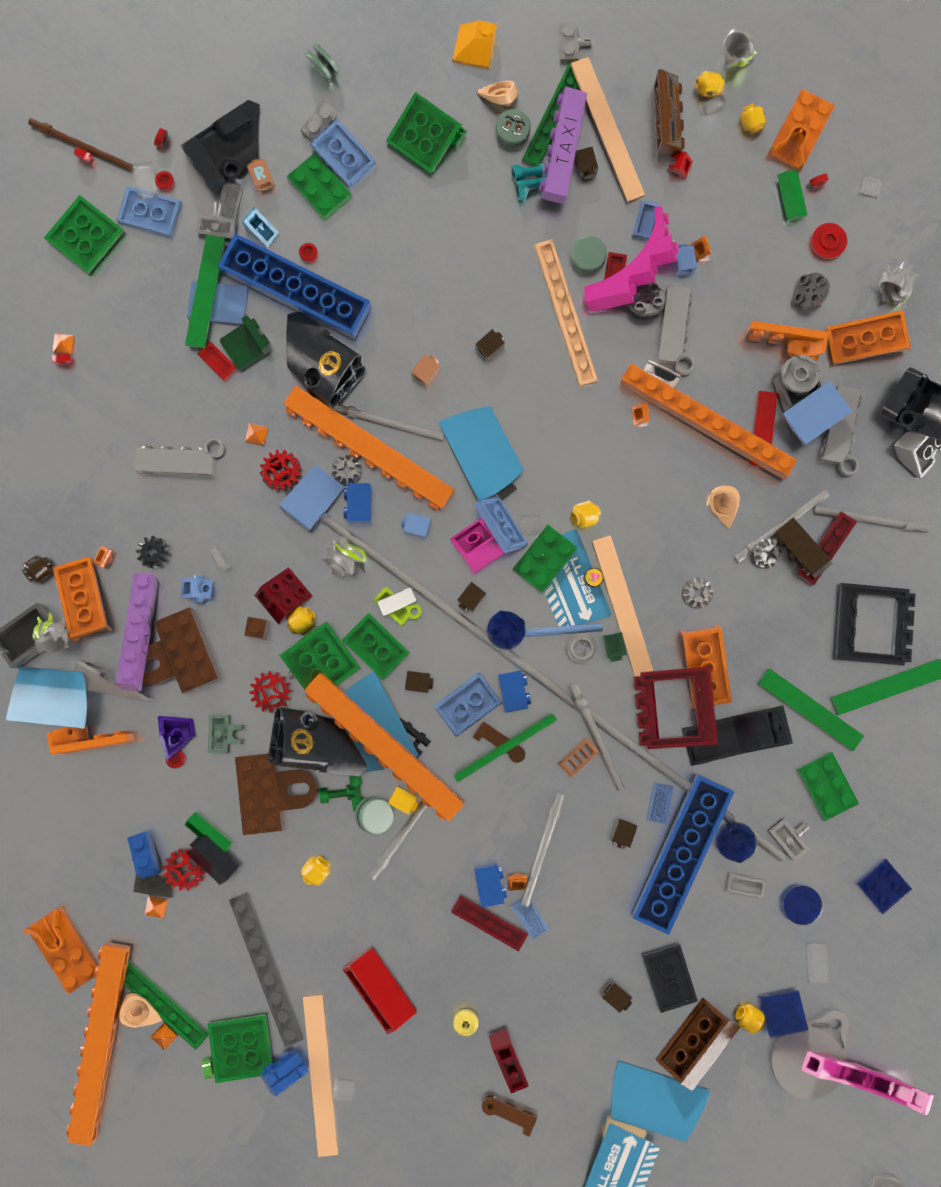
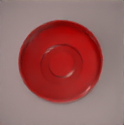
(828, 241)

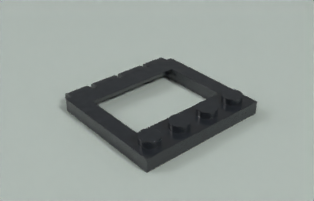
(847, 624)

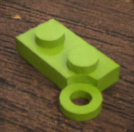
(400, 615)

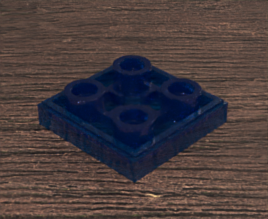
(884, 886)
(784, 1014)

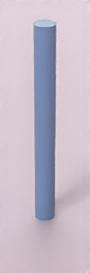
(564, 630)

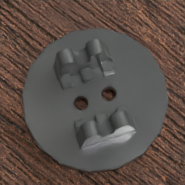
(805, 291)
(651, 304)

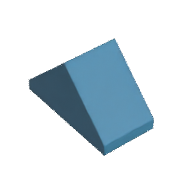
(259, 227)

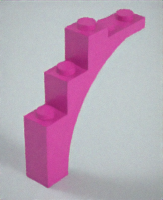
(622, 286)
(877, 1082)

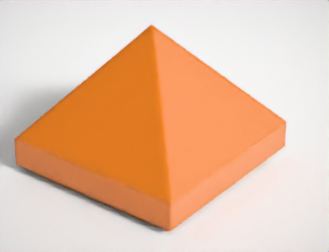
(701, 248)
(63, 344)
(640, 413)
(256, 434)
(103, 557)
(517, 882)
(156, 907)
(164, 1036)

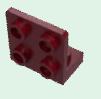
(282, 595)

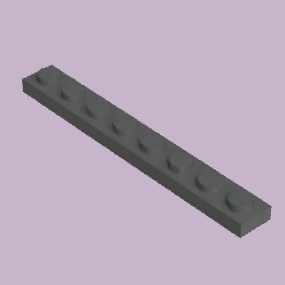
(266, 969)

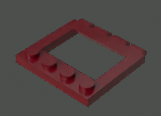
(703, 706)

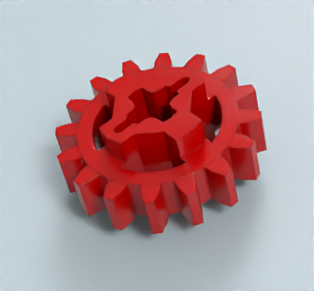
(270, 467)
(273, 683)
(181, 881)

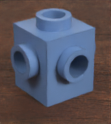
(196, 588)

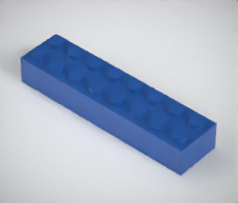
(294, 286)
(682, 854)

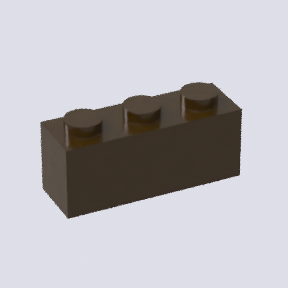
(803, 548)

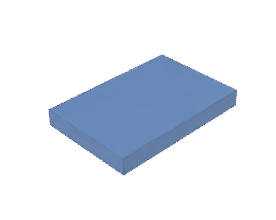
(342, 153)
(149, 214)
(228, 303)
(817, 413)
(312, 497)
(501, 524)
(467, 704)

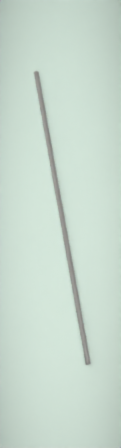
(530, 670)

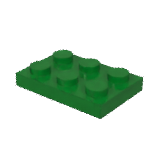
(319, 186)
(545, 558)
(375, 646)
(827, 786)

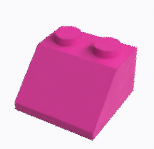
(477, 545)

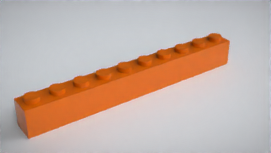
(708, 421)
(369, 448)
(384, 746)
(98, 1044)

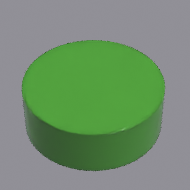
(207, 1069)

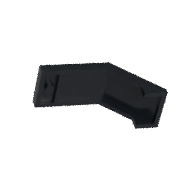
(743, 735)

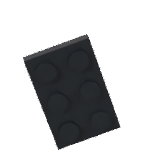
(670, 978)

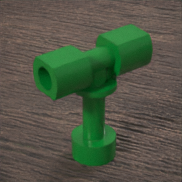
(352, 792)

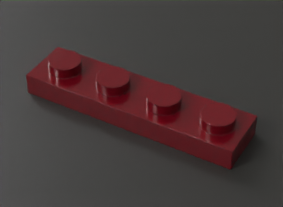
(832, 541)
(489, 923)

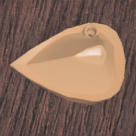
(500, 93)
(724, 503)
(137, 1011)

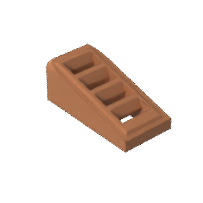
(592, 748)

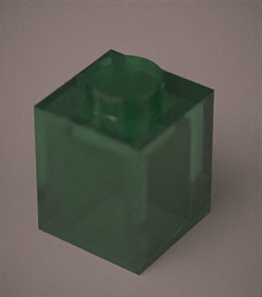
(614, 646)

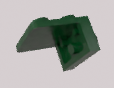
(245, 343)

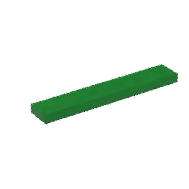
(541, 139)
(205, 292)
(887, 687)
(810, 709)
(503, 748)
(167, 1009)

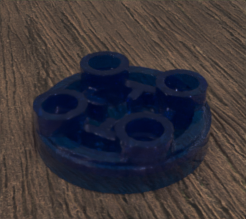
(506, 630)
(737, 842)
(802, 905)

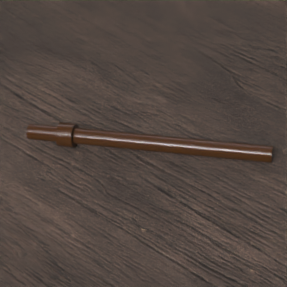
(48, 129)

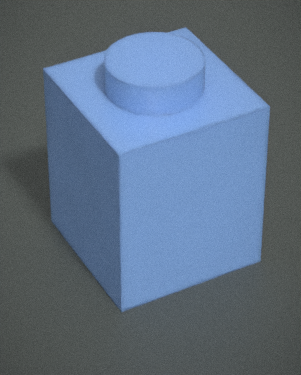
(686, 260)
(416, 525)

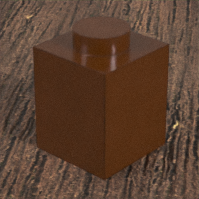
(256, 628)

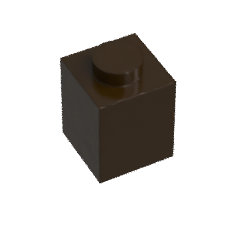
(586, 163)
(490, 344)
(471, 598)
(418, 682)
(623, 833)
(617, 996)

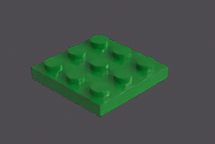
(423, 132)
(84, 234)
(318, 653)
(239, 1047)

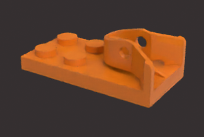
(801, 130)
(868, 337)
(799, 340)
(80, 598)
(707, 649)
(62, 741)
(63, 949)

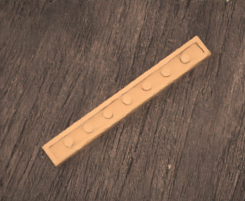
(607, 130)
(566, 313)
(622, 605)
(320, 1075)

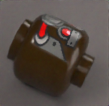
(37, 568)

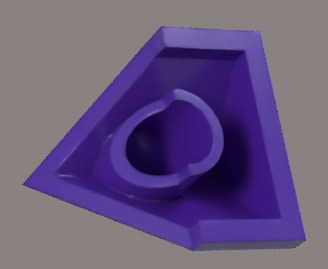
(174, 733)

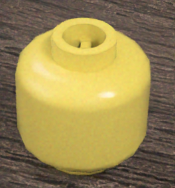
(471, 1018)

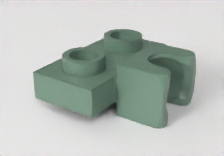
(221, 734)

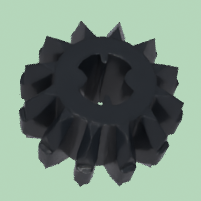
(149, 546)

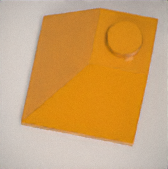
(475, 43)

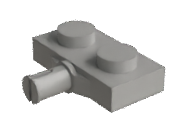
(571, 42)
(319, 121)
(216, 224)
(790, 838)

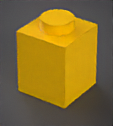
(404, 800)

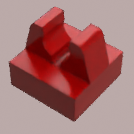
(682, 164)

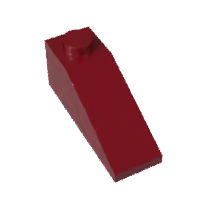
(508, 1060)

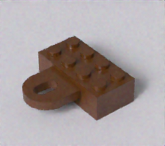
(181, 653)
(266, 793)

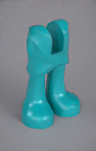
(524, 186)

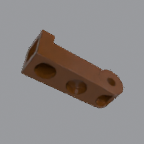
(516, 754)
(511, 1112)

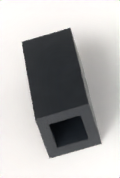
(212, 859)

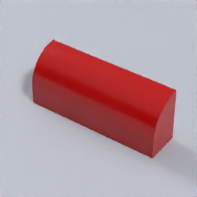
(379, 991)

